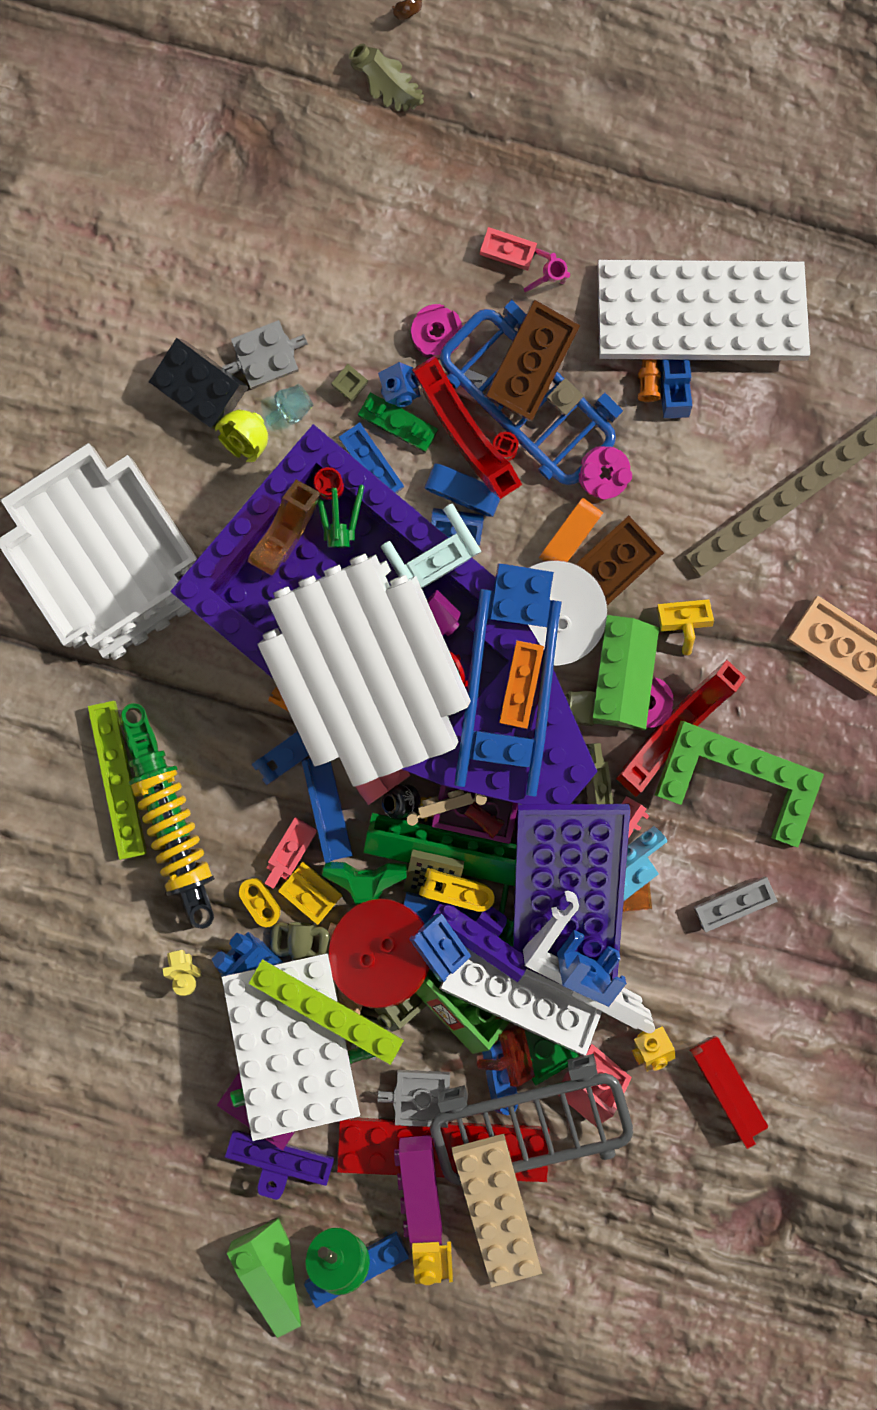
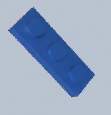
(365, 451)

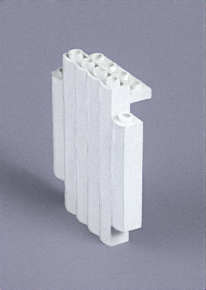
(97, 552)
(364, 669)

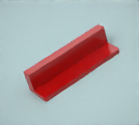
(729, 1090)

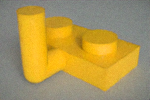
(686, 617)

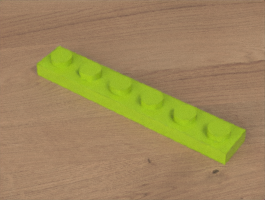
(115, 776)
(326, 1011)

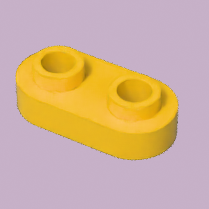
(257, 903)

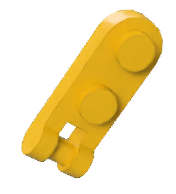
(457, 891)

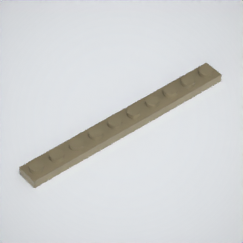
(784, 499)

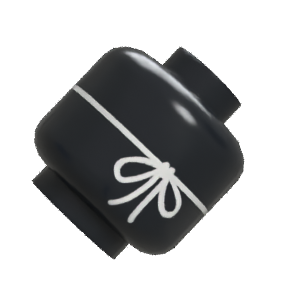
(401, 801)

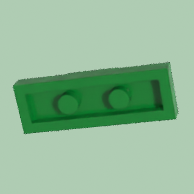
(398, 422)

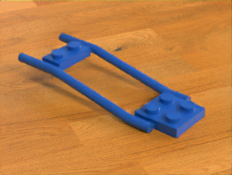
(522, 598)

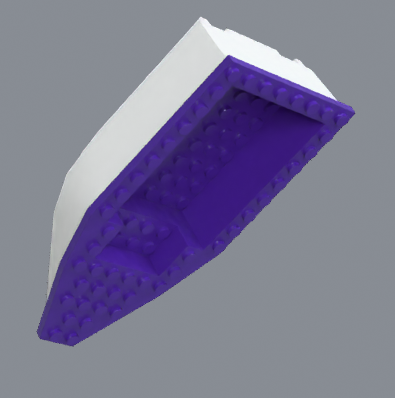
(236, 595)

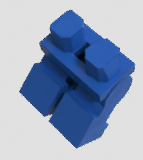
(244, 956)

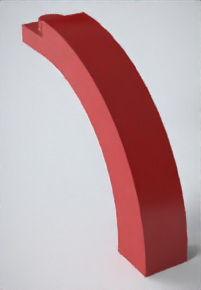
(477, 450)
(694, 710)

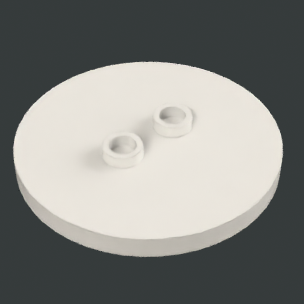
(581, 613)

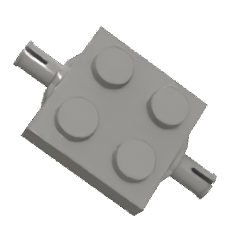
(265, 354)
(416, 1096)

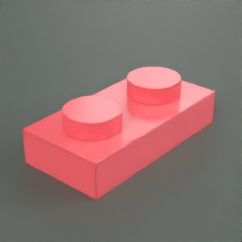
(508, 249)

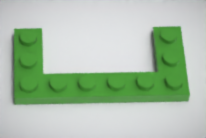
(799, 780)

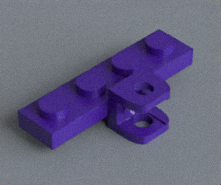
(483, 938)
(277, 1163)

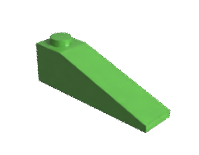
(267, 1273)

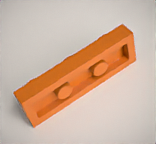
(521, 684)

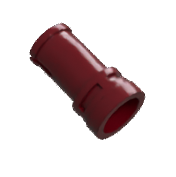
(489, 823)

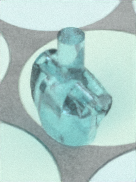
(291, 405)

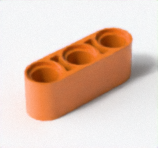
(572, 532)

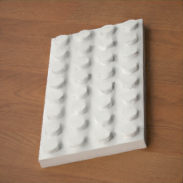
(702, 310)

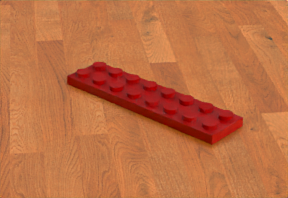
(370, 1143)

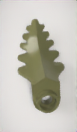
(385, 78)

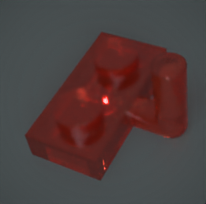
(515, 1058)

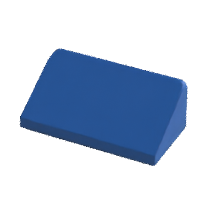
(473, 522)

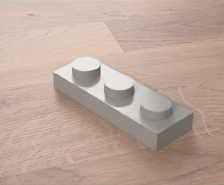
(735, 904)

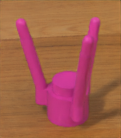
(553, 270)

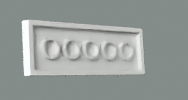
(530, 1003)

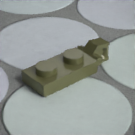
(599, 787)

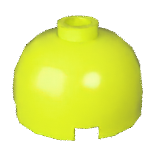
(243, 434)

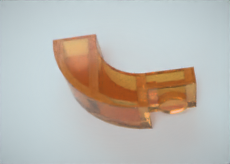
(286, 528)

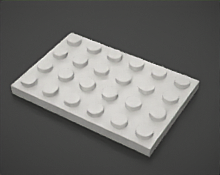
(288, 1064)

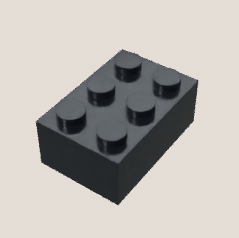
(197, 383)

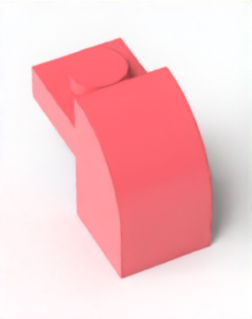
(376, 788)

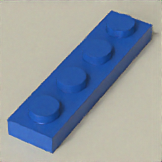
(383, 1256)

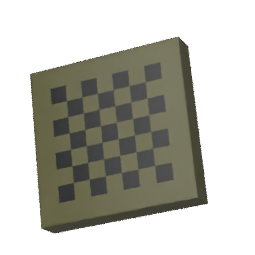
(421, 861)

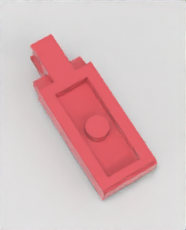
(289, 851)

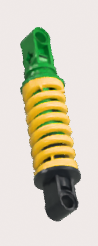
(167, 818)

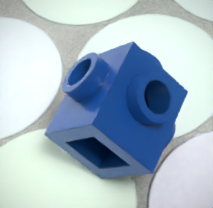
(399, 384)

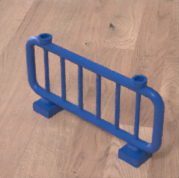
(513, 318)

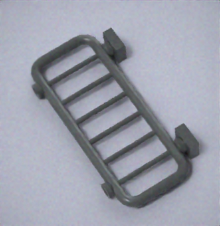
(582, 1074)

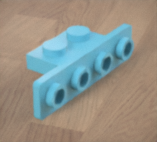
(638, 866)

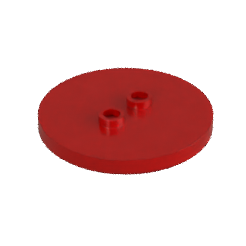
(374, 956)

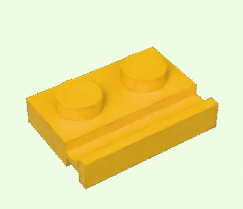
(310, 893)
(432, 1262)

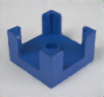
(589, 976)

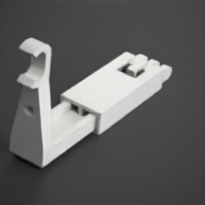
(625, 1007)

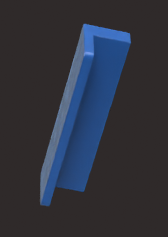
(327, 810)

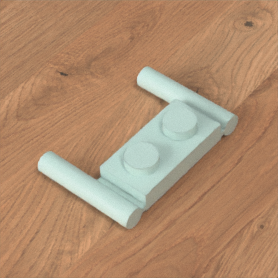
(440, 558)

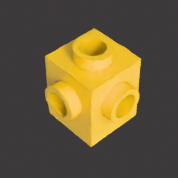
(653, 1049)

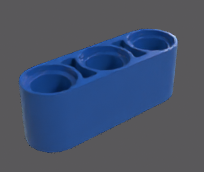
(462, 490)

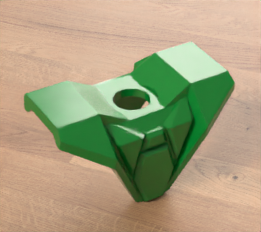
(362, 883)

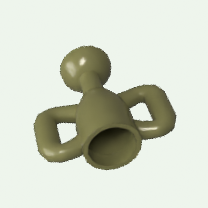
(299, 940)

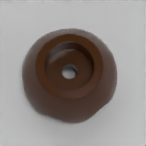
(406, 9)

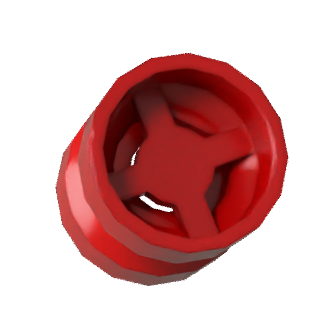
(508, 450)
(325, 480)

